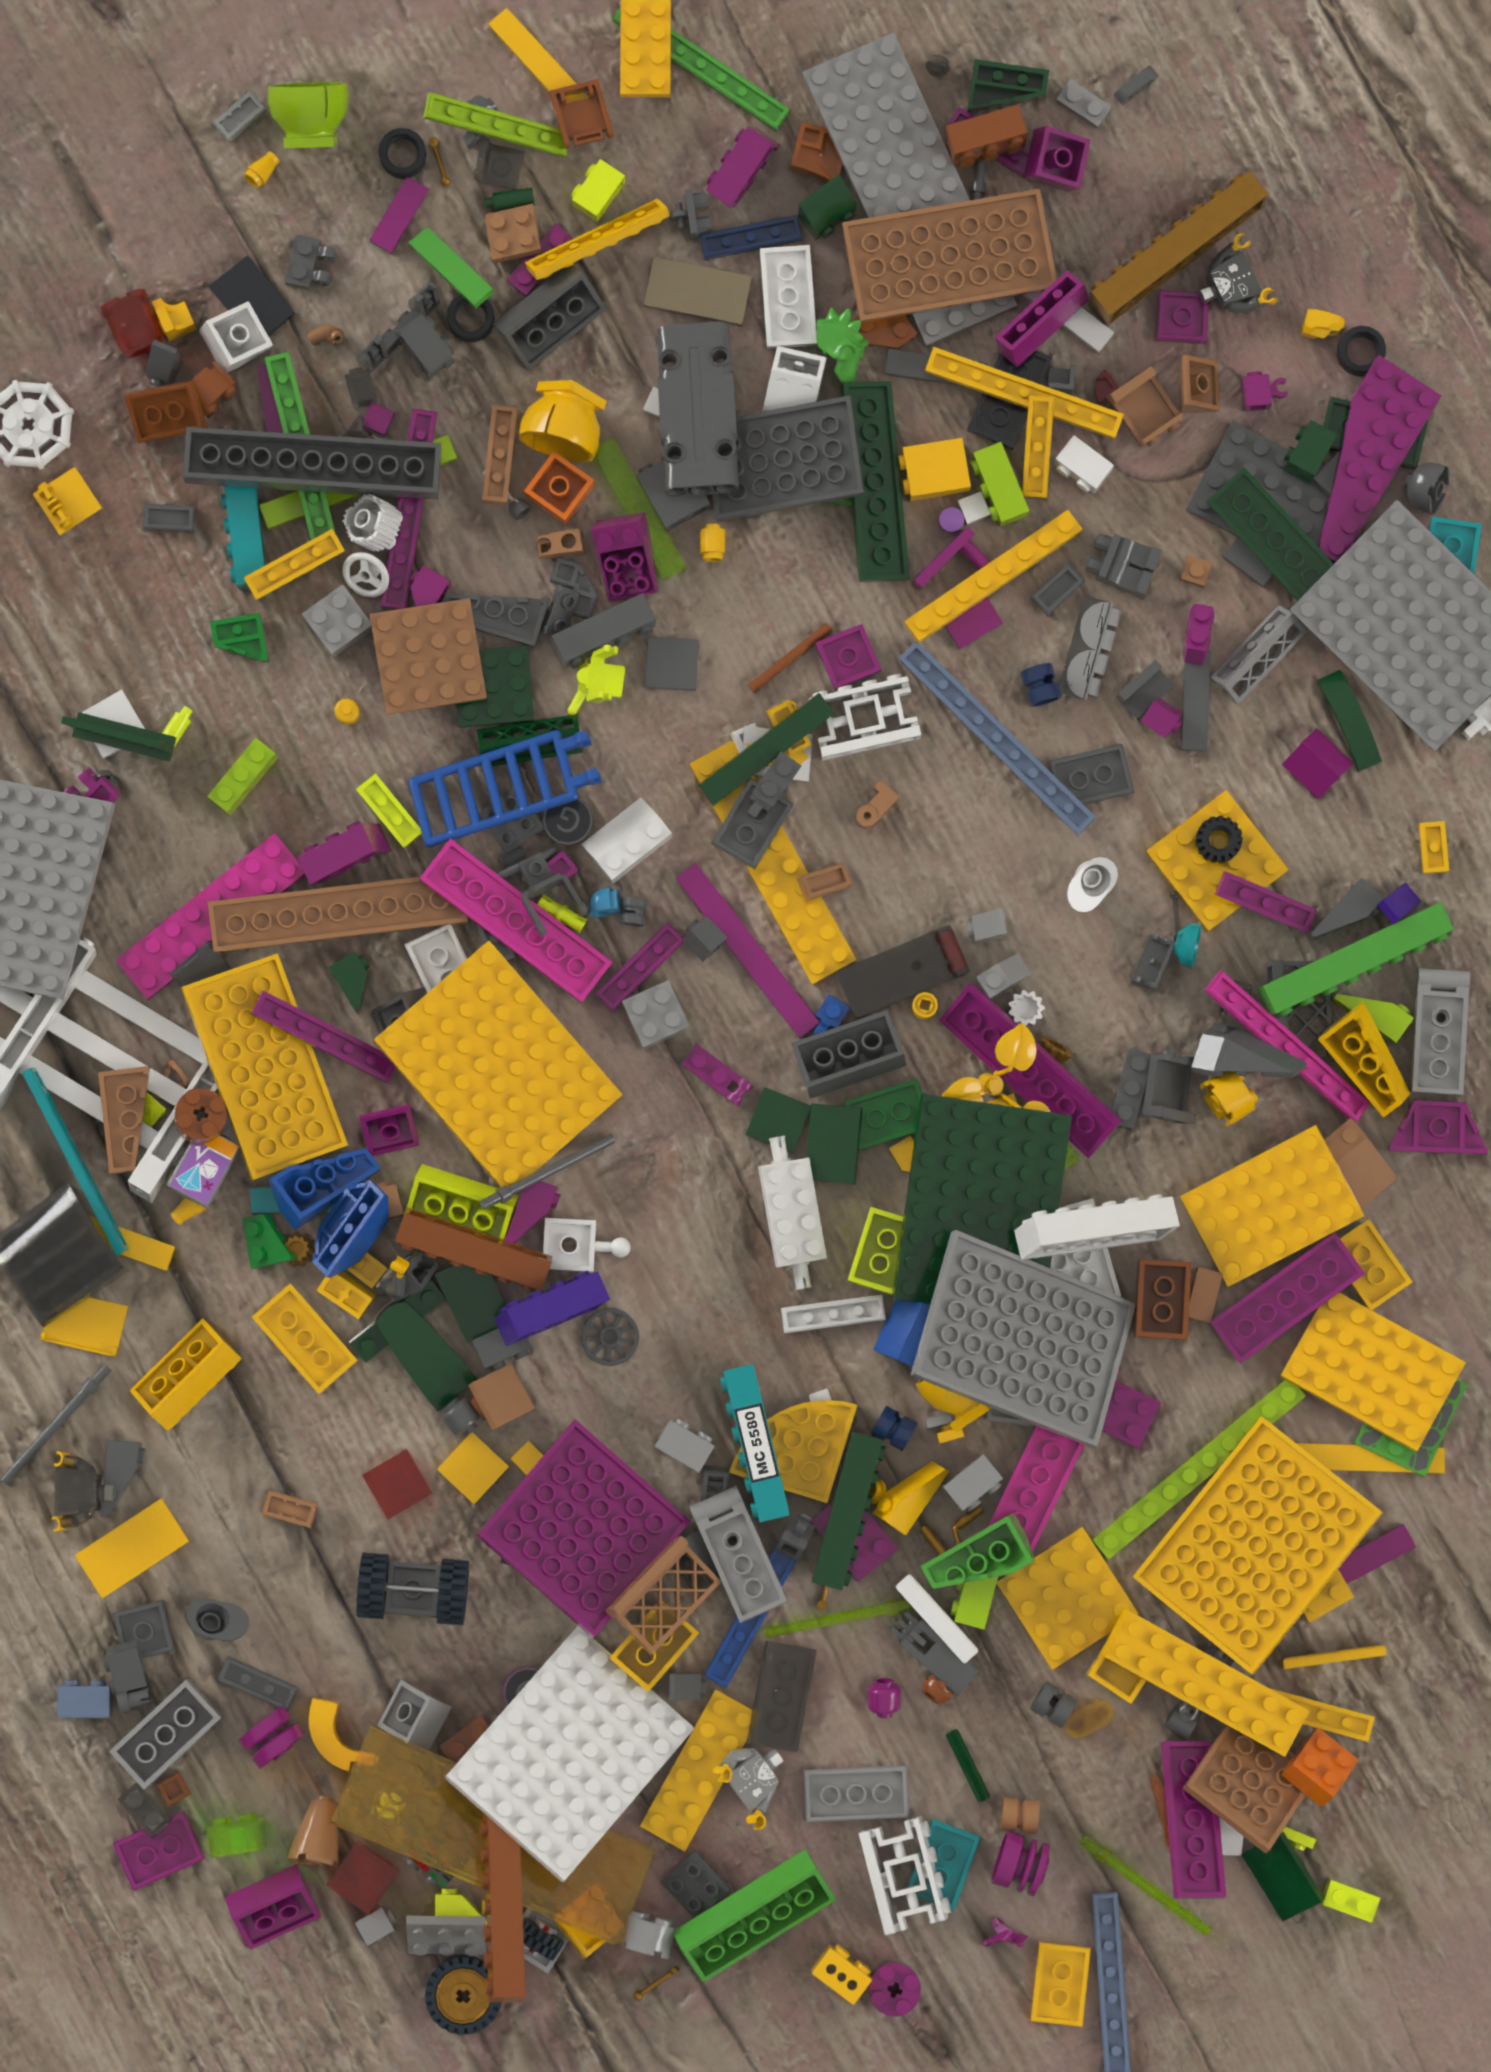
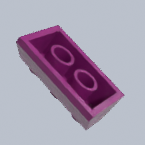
(272, 1907)

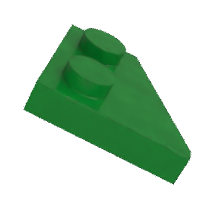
(241, 636)
(265, 1242)

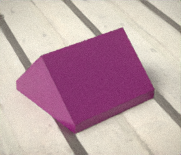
(1317, 763)
(389, 1130)

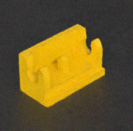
(347, 1293)

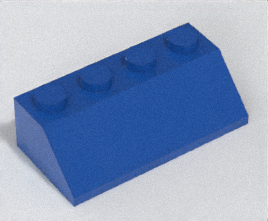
(903, 1331)

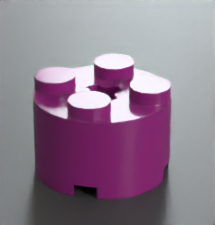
(901, 2002)

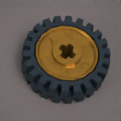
(442, 1996)

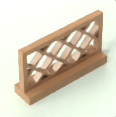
(647, 1579)

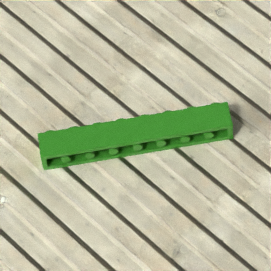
(1355, 959)

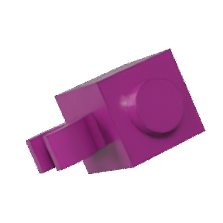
(1258, 392)

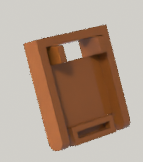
(584, 119)

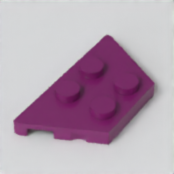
(1438, 1129)

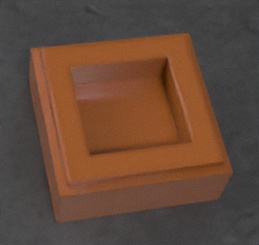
(173, 1789)

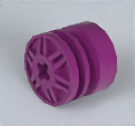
(1020, 1863)

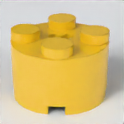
(1229, 1097)

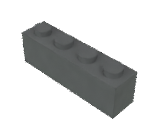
(609, 627)

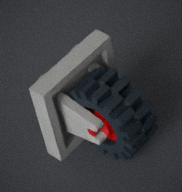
(542, 1940)

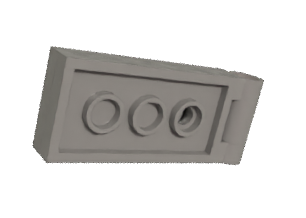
(1438, 1046)
(743, 1567)

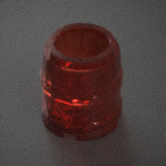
(132, 323)

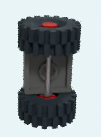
(412, 1589)

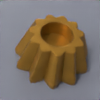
(1056, 1049)
(301, 1247)

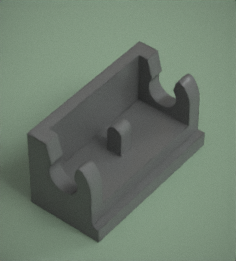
(1153, 962)

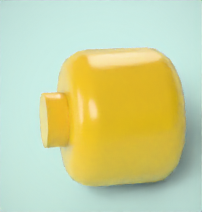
(347, 711)

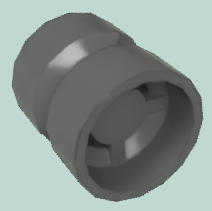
(1062, 1708)

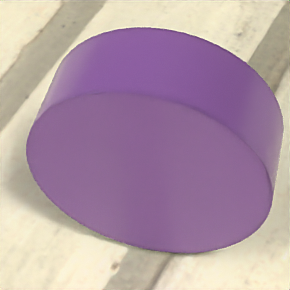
(951, 520)

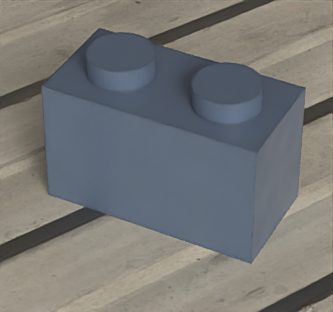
(84, 1700)

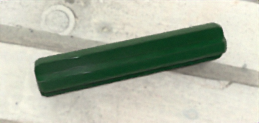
(967, 1765)

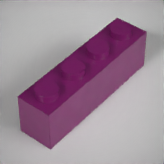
(1042, 318)

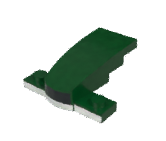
(417, 1346)

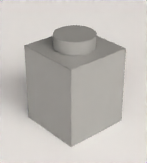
(376, 1925)

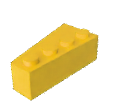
(1366, 1059)

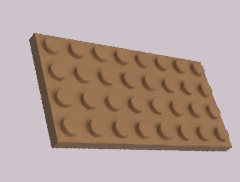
(949, 255)

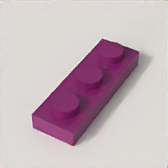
(521, 278)

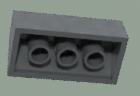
(549, 316)
(848, 1054)

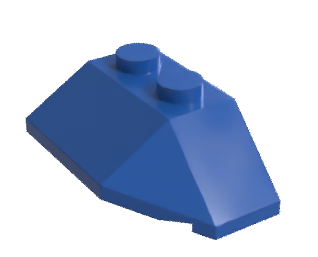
(350, 1227)

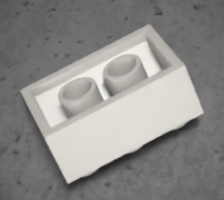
(627, 840)

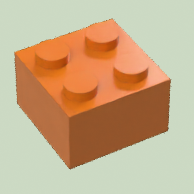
(559, 488)
(1319, 1767)

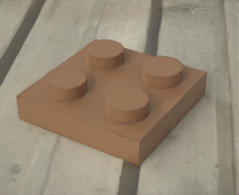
(513, 233)

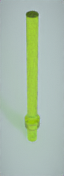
(890, 1608)
(1105, 1855)

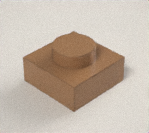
(1196, 571)

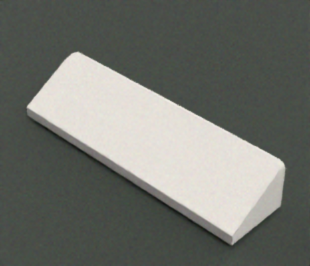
(936, 1618)

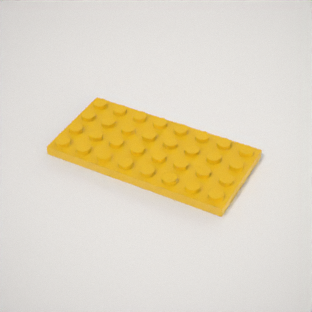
(262, 1073)

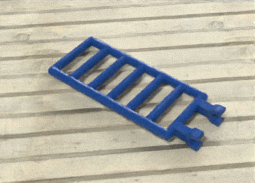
(571, 782)

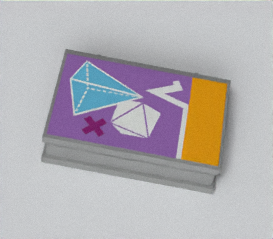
(203, 1170)

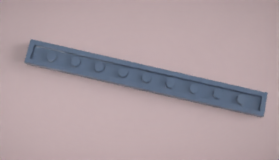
(997, 738)

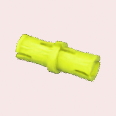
(562, 913)

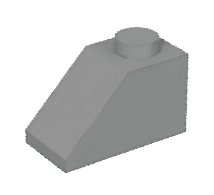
(987, 926)
(1002, 976)

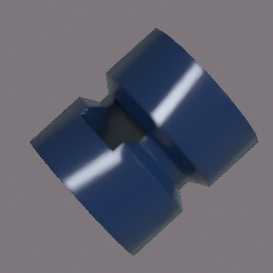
(1041, 685)
(894, 1428)

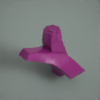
(1005, 1934)

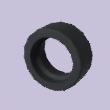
(398, 134)
(1359, 331)
(469, 336)

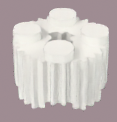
(372, 523)

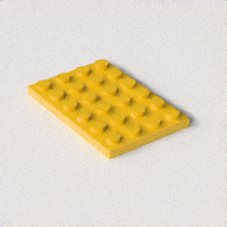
(1272, 1205)
(1373, 1370)

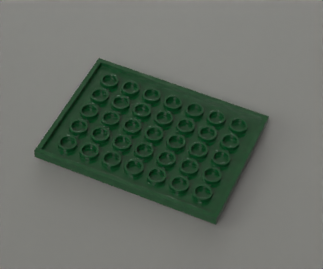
(977, 1174)

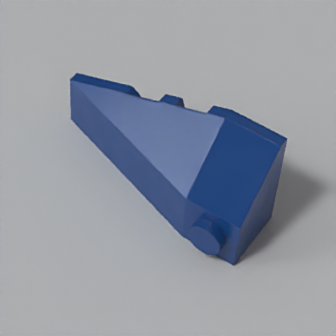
(313, 1187)

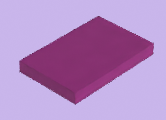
(153, 1858)

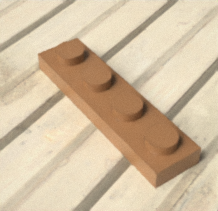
(499, 455)

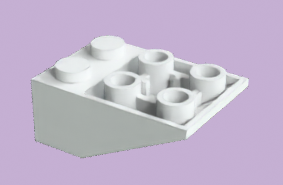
(794, 379)

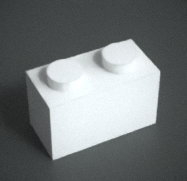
(1083, 465)

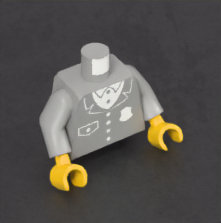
(751, 1780)

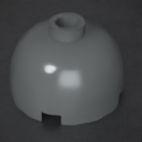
(1426, 486)

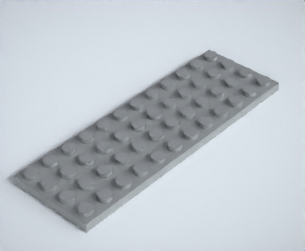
(893, 153)

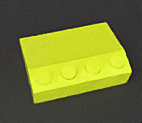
(458, 1200)

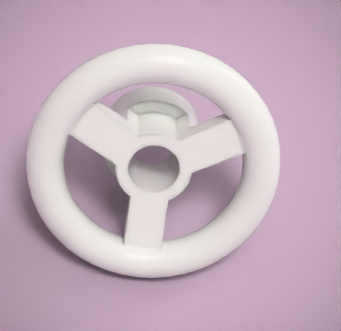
(369, 570)

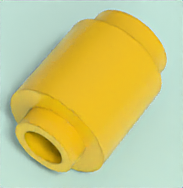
(712, 543)

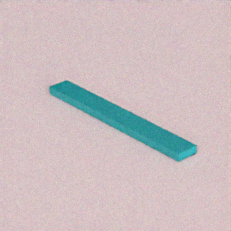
(75, 1160)

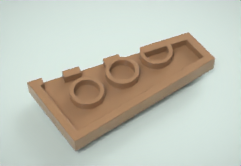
(123, 1108)

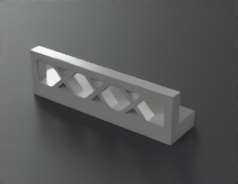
(1256, 649)

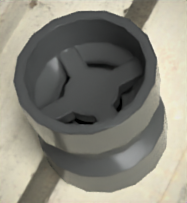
(633, 911)

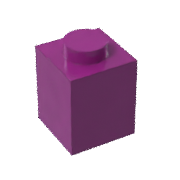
(1162, 718)

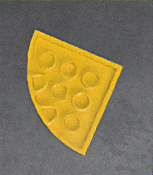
(808, 1446)

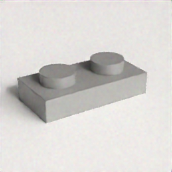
(1083, 104)

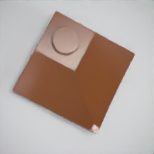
(816, 153)

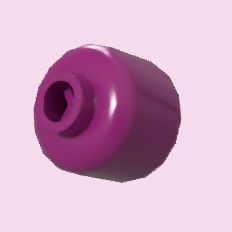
(884, 1697)

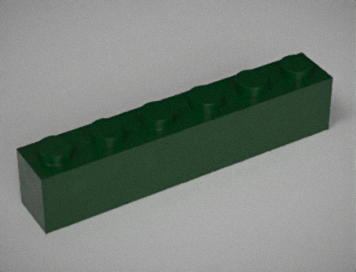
(847, 1511)

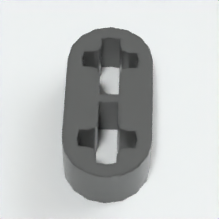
(1136, 85)

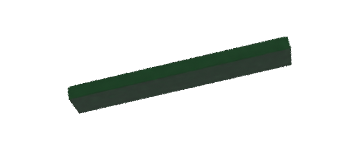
(766, 749)

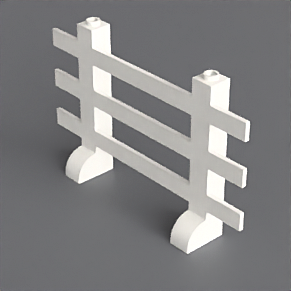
(43, 1015)

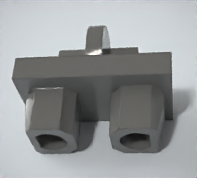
(693, 202)

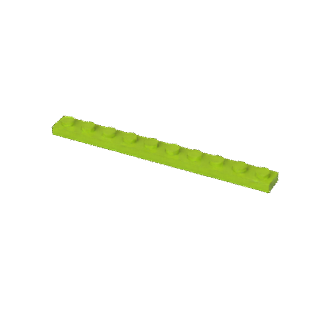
(1194, 1470)

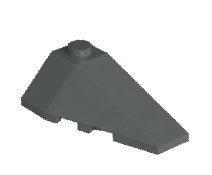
(1235, 1050)

